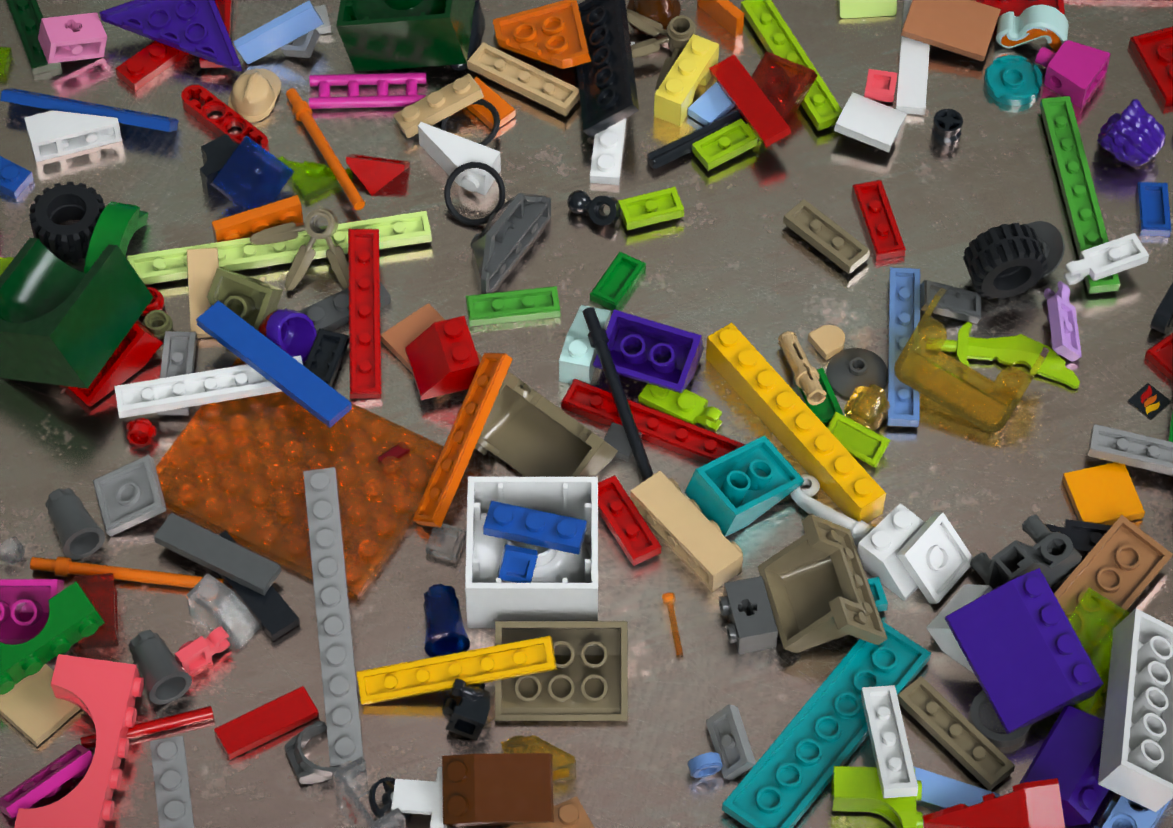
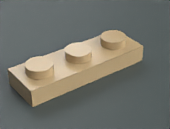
(439, 105)

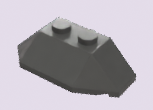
(507, 237)

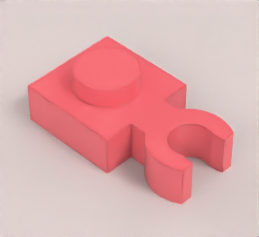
(198, 653)

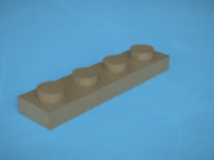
(955, 733)

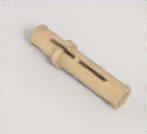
(805, 376)

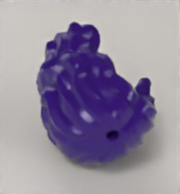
(1132, 135)

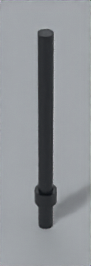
(598, 340)

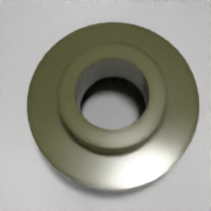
(158, 318)

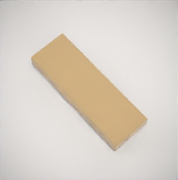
(201, 272)

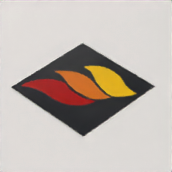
(1149, 400)

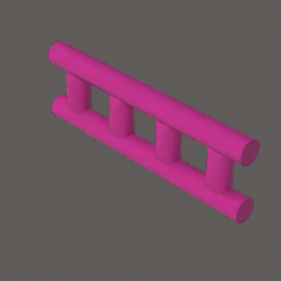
(353, 81)

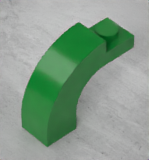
(114, 227)

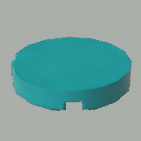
(1013, 80)

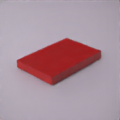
(1155, 56)

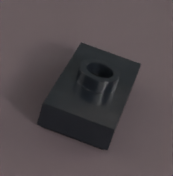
(327, 354)

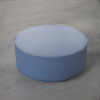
(705, 765)

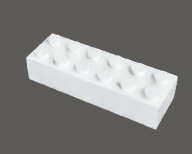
(1139, 713)

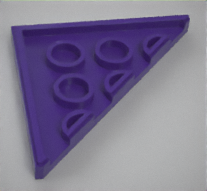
(181, 24)

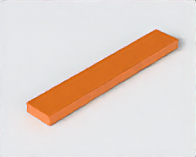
(462, 439)

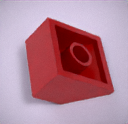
(443, 358)

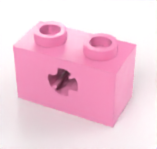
(72, 37)

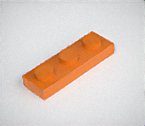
(258, 219)

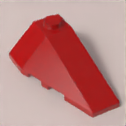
(1028, 806)

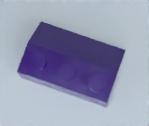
(652, 351)
(1073, 757)

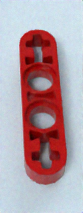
(225, 122)

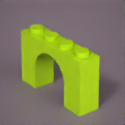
(860, 791)

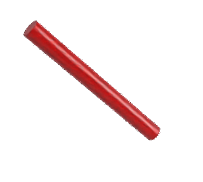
(159, 725)

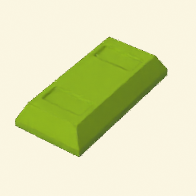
(858, 439)

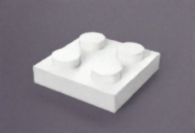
(935, 557)

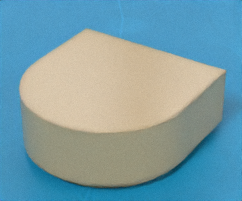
(827, 340)

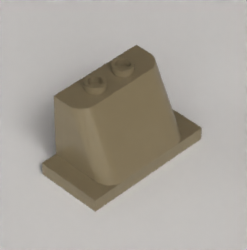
(820, 589)

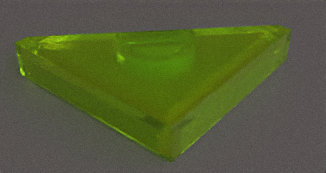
(312, 178)

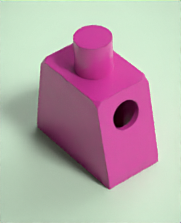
(1074, 70)

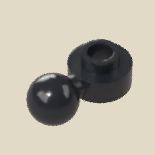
(580, 202)

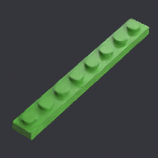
(1076, 183)

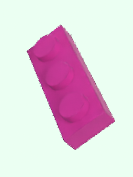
(47, 781)

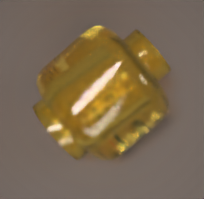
(867, 406)

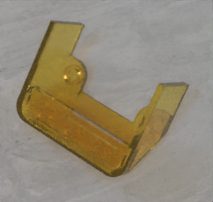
(955, 384)

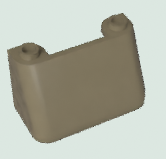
(540, 436)

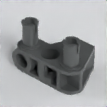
(1042, 555)

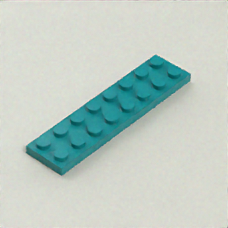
(822, 734)

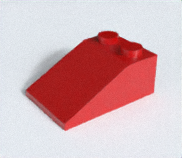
(126, 360)

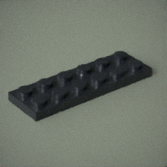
(607, 81)

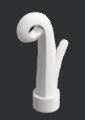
(804, 500)

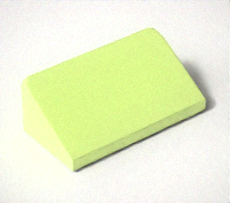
(866, 8)

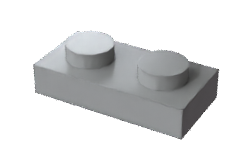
(731, 742)

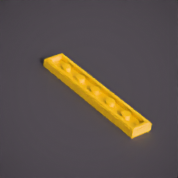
(471, 666)

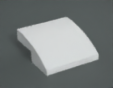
(870, 122)

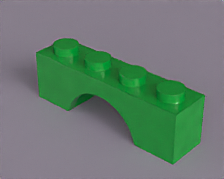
(69, 621)

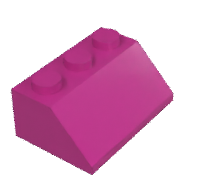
(25, 607)

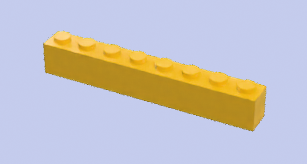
(795, 424)

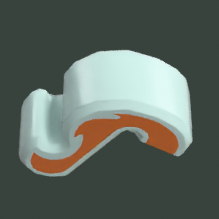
(1032, 24)

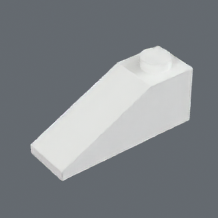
(65, 133)
(453, 151)

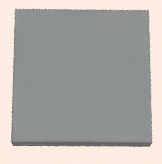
(129, 495)

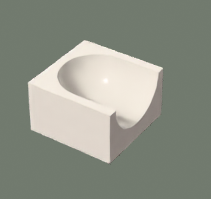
(562, 582)

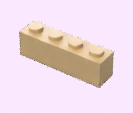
(687, 531)

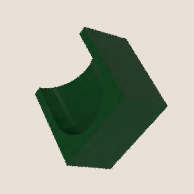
(405, 32)
(65, 322)

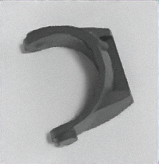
(304, 769)

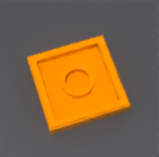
(1103, 494)

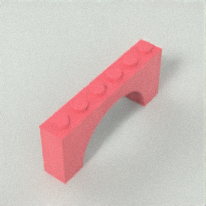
(108, 697)

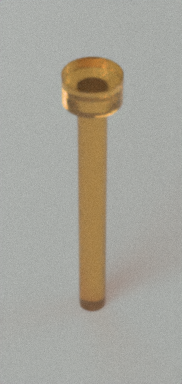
(669, 599)

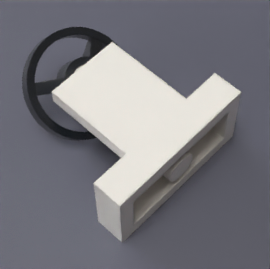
(411, 798)

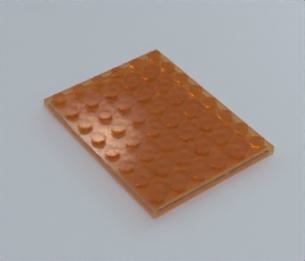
(244, 469)

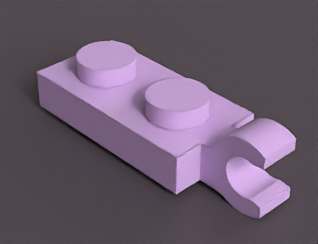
(1063, 323)

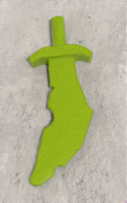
(1010, 351)

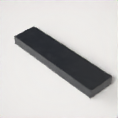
(268, 609)

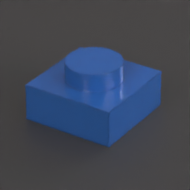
(517, 564)

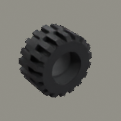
(61, 205)
(1005, 261)

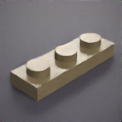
(826, 236)

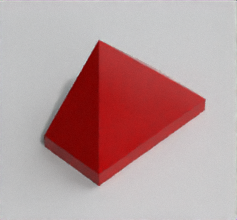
(375, 171)

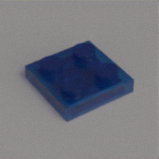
(251, 176)

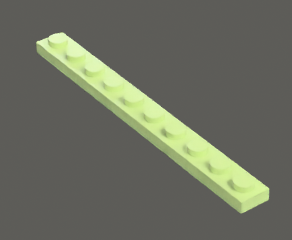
(244, 255)

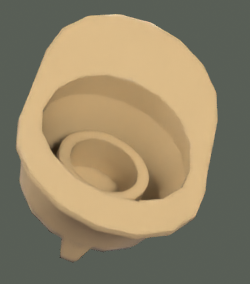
(255, 94)

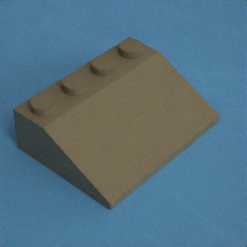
(588, 676)

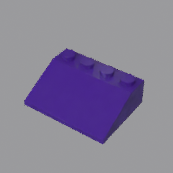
(1024, 651)

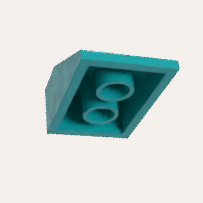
(742, 485)

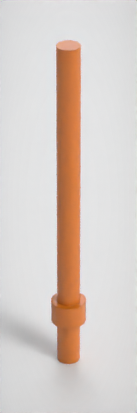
(304, 114)
(65, 566)

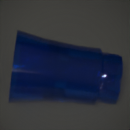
(443, 622)

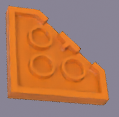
(546, 34)

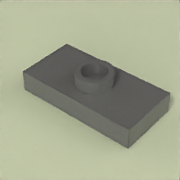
(956, 302)

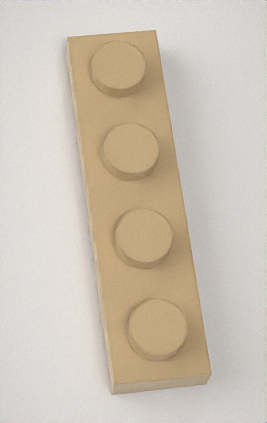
(524, 79)

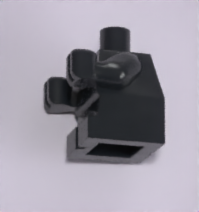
(472, 711)

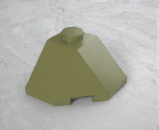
(244, 296)

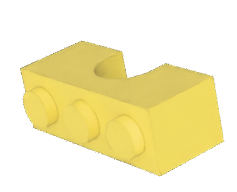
(680, 83)

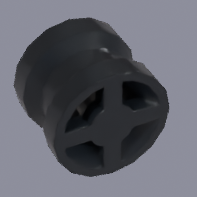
(947, 127)

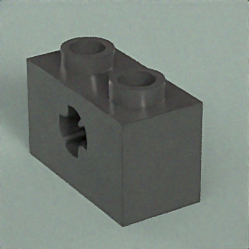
(749, 615)

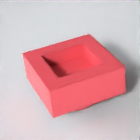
(880, 85)

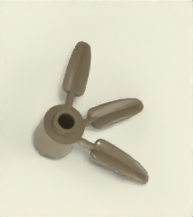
(678, 34)
(305, 253)

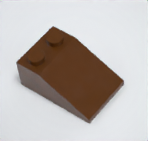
(497, 789)

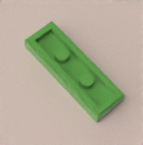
(513, 306)

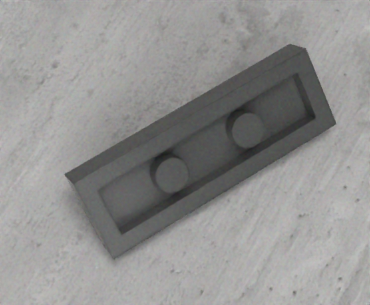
(334, 310)

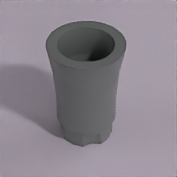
(74, 525)
(161, 671)

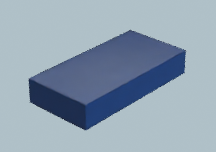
(1153, 209)

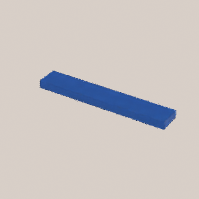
(75, 106)
(274, 364)

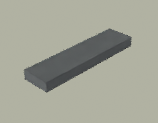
(217, 553)

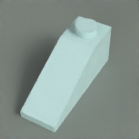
(577, 354)

